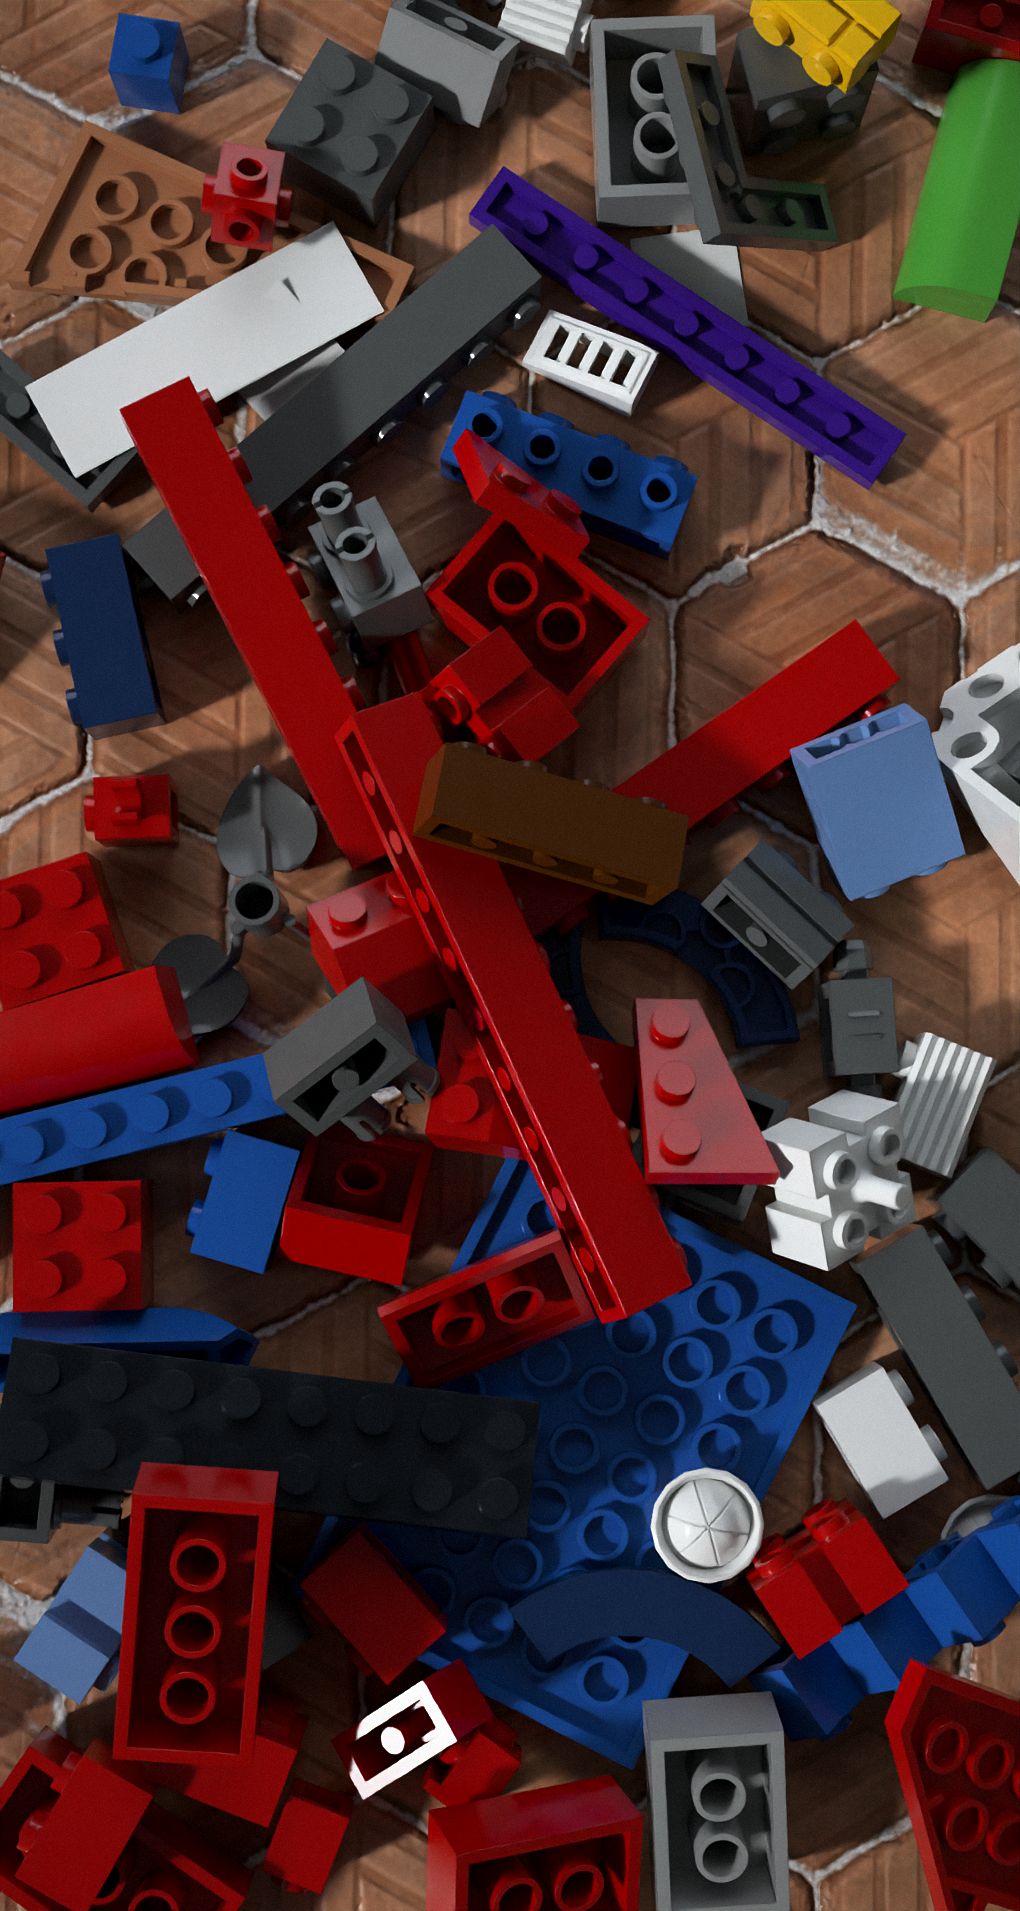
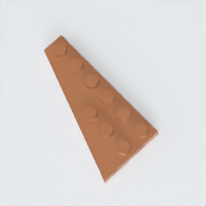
(134, 231)

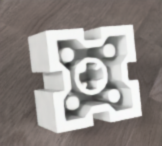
(838, 1179)

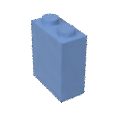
(878, 802)

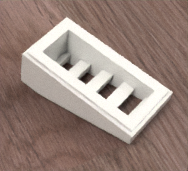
(600, 389)

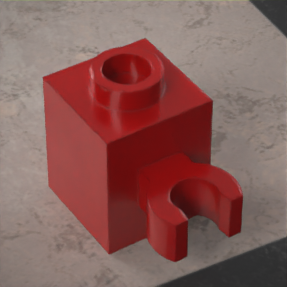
(133, 811)

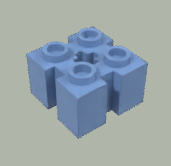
(82, 1629)

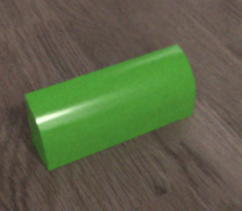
(967, 196)

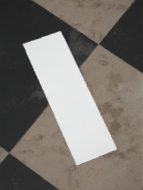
(215, 338)

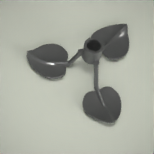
(259, 833)

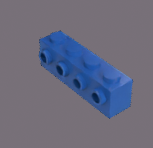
(618, 490)

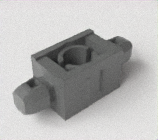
(857, 1021)

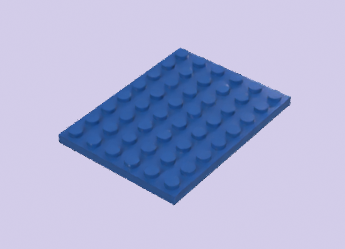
(623, 1412)

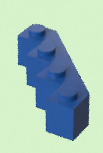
(953, 1599)

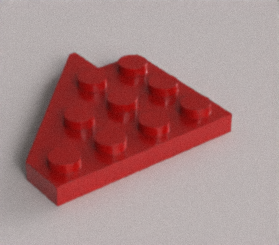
(960, 1784)

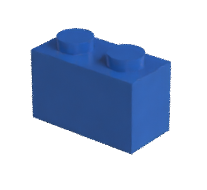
(244, 1201)

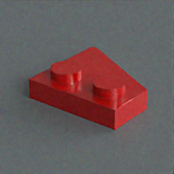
(518, 497)

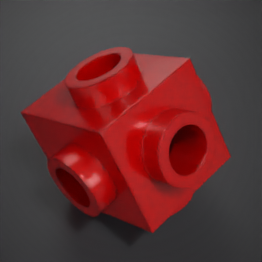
(247, 197)

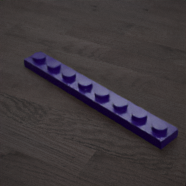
(688, 329)

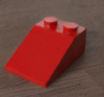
(466, 1107)

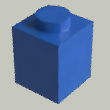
(149, 63)

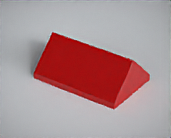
(486, 1310)

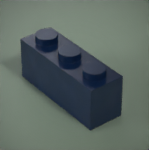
(102, 637)

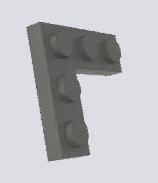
(726, 201)
(28, 432)

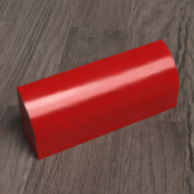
(93, 1040)

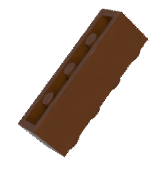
(550, 823)

